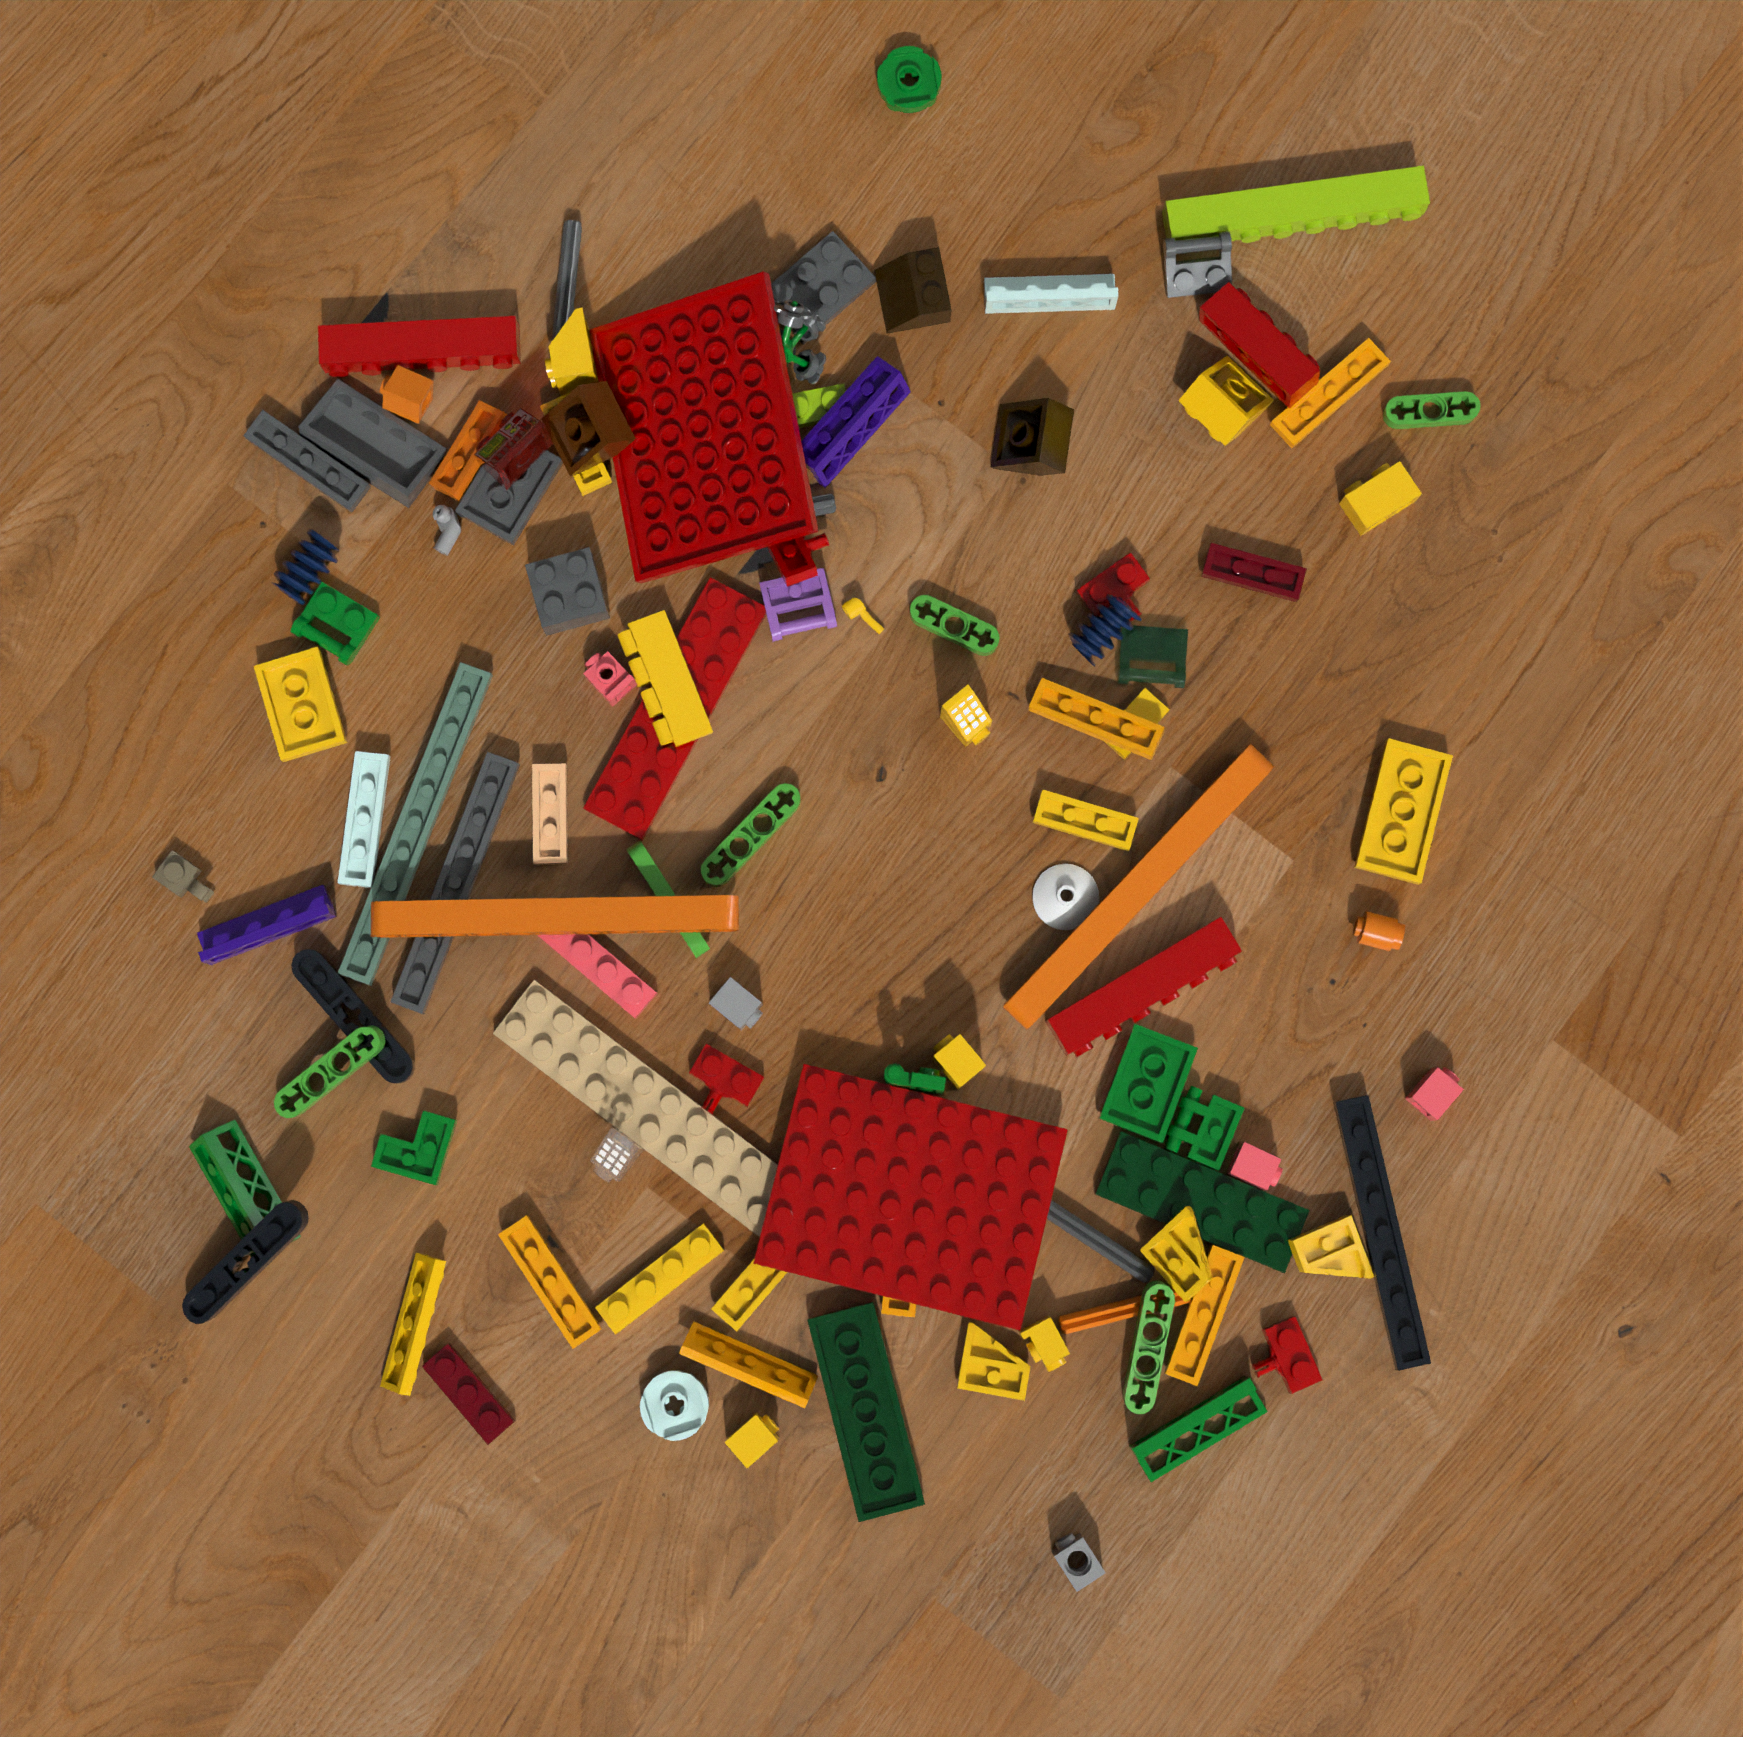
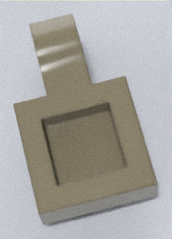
(180, 876)

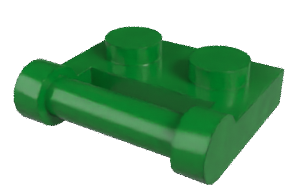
(341, 614)

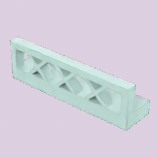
(1050, 293)

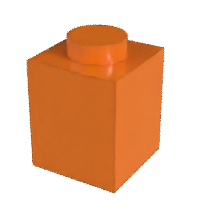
(407, 393)

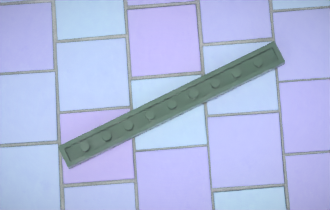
(418, 816)

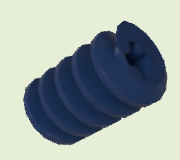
(305, 566)
(1103, 628)

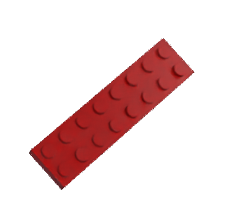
(642, 768)

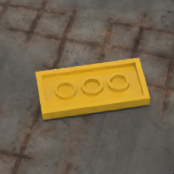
(1403, 811)

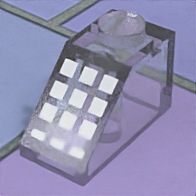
(615, 1155)

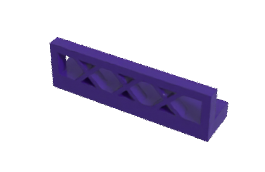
(850, 419)
(265, 925)

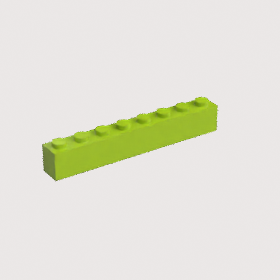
(1301, 206)

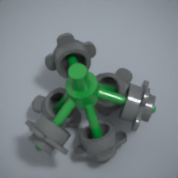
(806, 327)

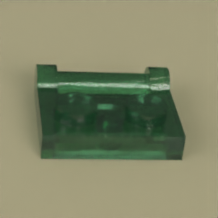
(1153, 645)

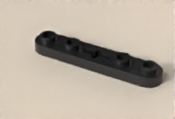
(330, 992)
(223, 1281)

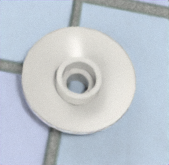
(1048, 901)

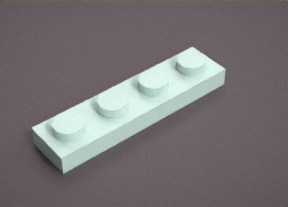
(364, 819)

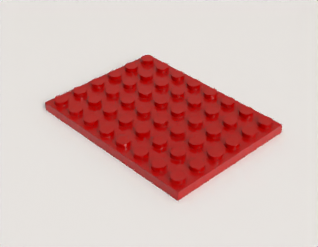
(712, 426)
(911, 1196)

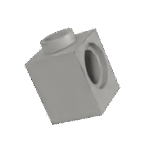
(737, 1004)
(1083, 1575)

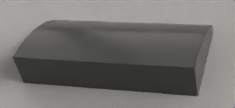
(372, 443)

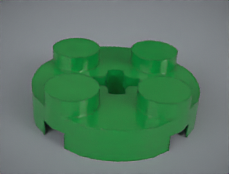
(921, 66)

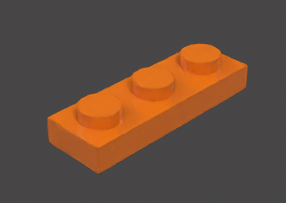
(460, 463)

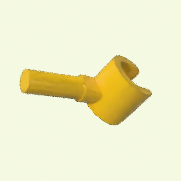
(855, 607)

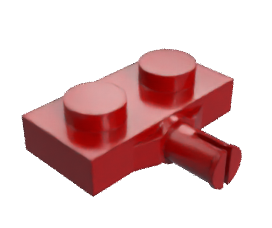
(795, 558)
(1118, 580)
(725, 1078)
(1288, 1356)

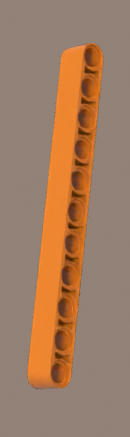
(1138, 886)
(555, 916)

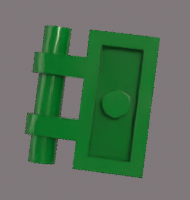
(925, 1081)
(1213, 1133)

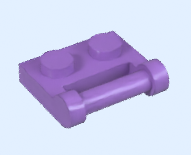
(805, 594)

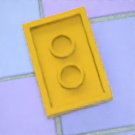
(300, 704)

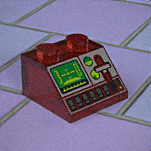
(513, 447)

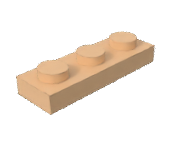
(550, 814)

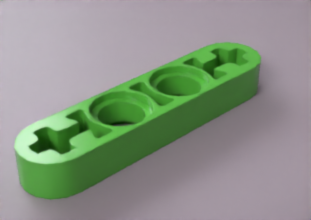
(753, 837)
(662, 888)
(329, 1071)
(1152, 1347)

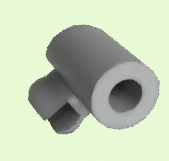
(449, 527)

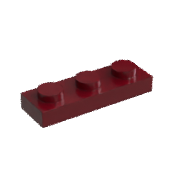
(1253, 572)
(468, 1393)

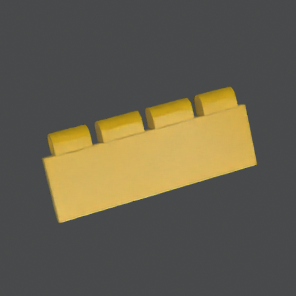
(671, 682)

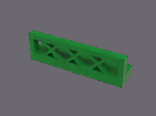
(227, 1184)
(1193, 1417)

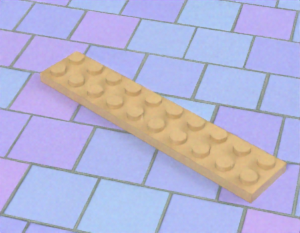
(641, 1104)

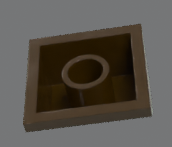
(913, 291)
(1032, 437)

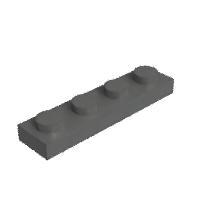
(307, 461)

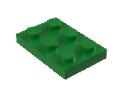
(1148, 1083)

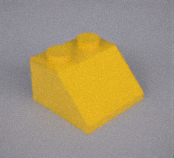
(571, 355)
(1225, 400)

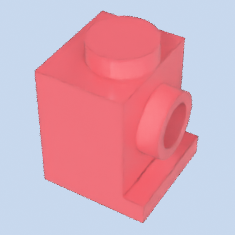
(611, 689)

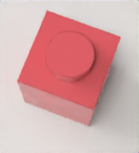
(1435, 1092)
(1255, 1166)

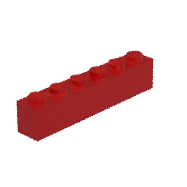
(419, 345)
(1144, 986)

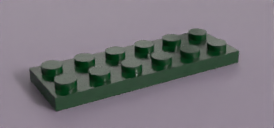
(1224, 1208)
(866, 1412)

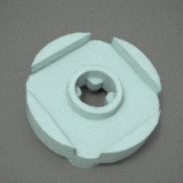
(666, 1423)

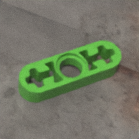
(1455, 416)
(950, 611)

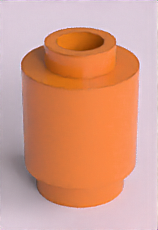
(1379, 931)

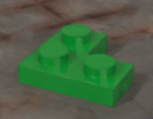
(422, 1158)

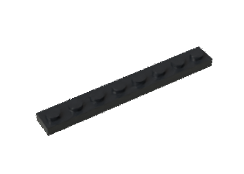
(1382, 1233)

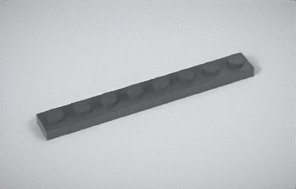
(457, 877)

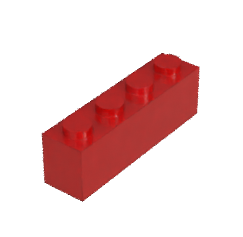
(1259, 344)

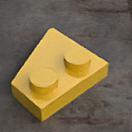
(1332, 1250)
(1180, 1255)
(991, 1367)

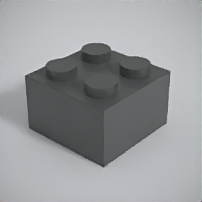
(567, 591)

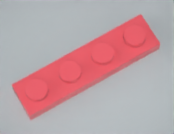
(603, 970)

